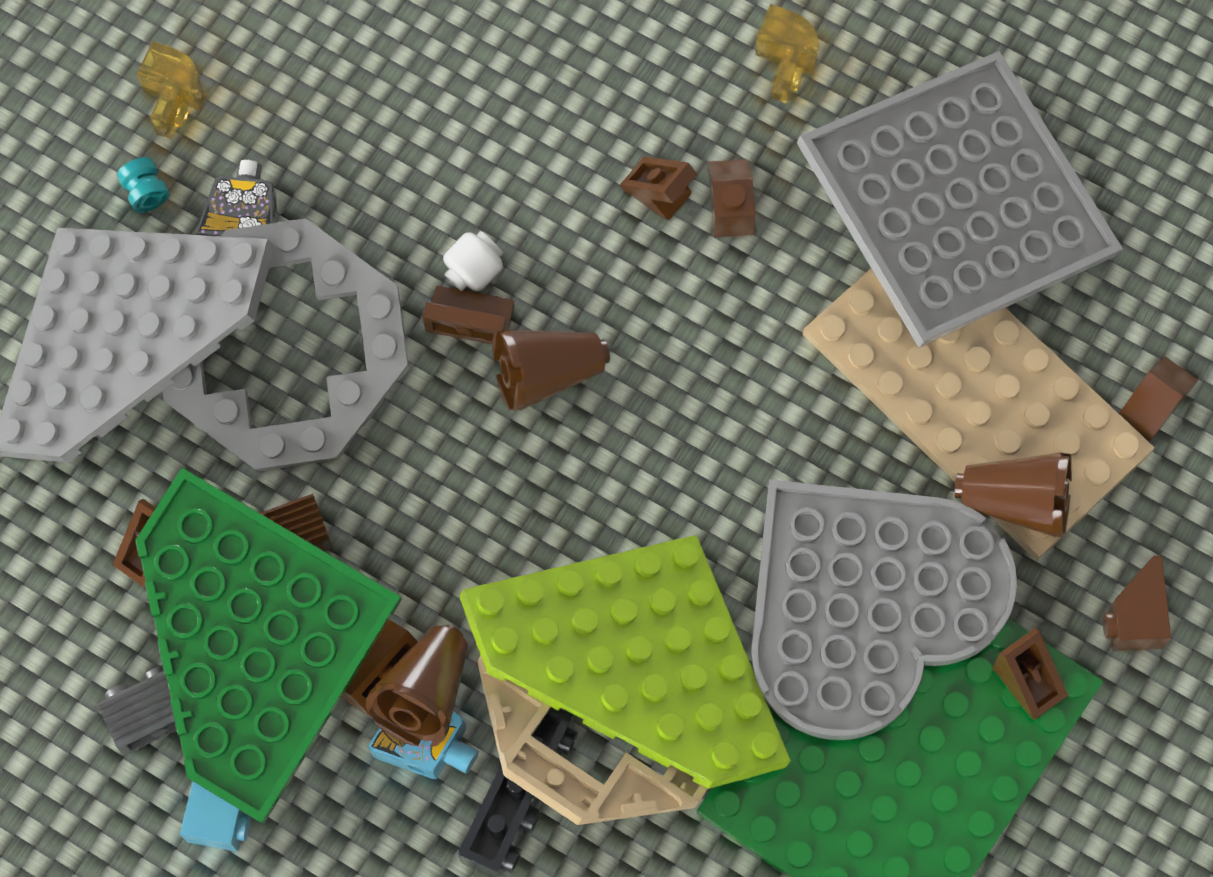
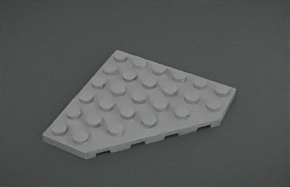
(116, 327)

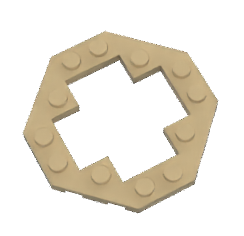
(628, 792)

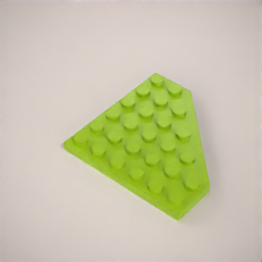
(637, 654)

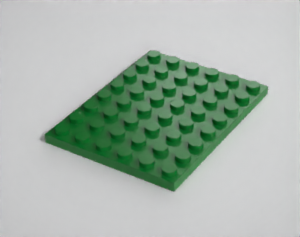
(917, 793)

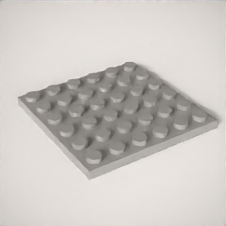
(958, 197)

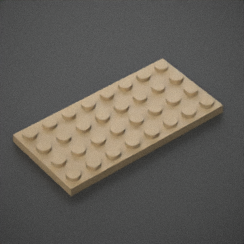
(980, 397)

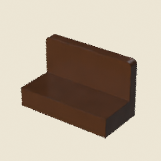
(467, 314)

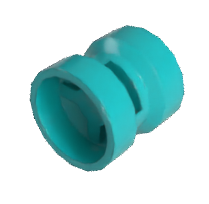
(144, 187)

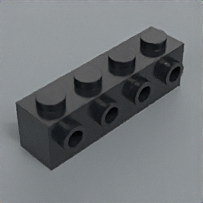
(510, 808)

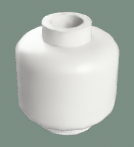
(473, 261)

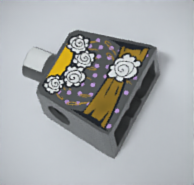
(239, 201)

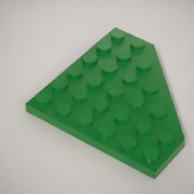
(251, 638)

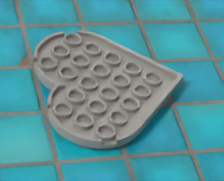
(865, 596)

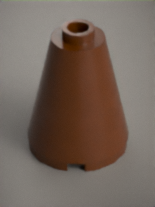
(545, 363)
(1021, 491)
(422, 688)

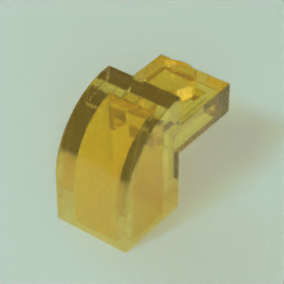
(791, 43)
(175, 81)

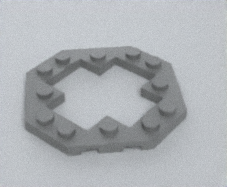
(351, 395)

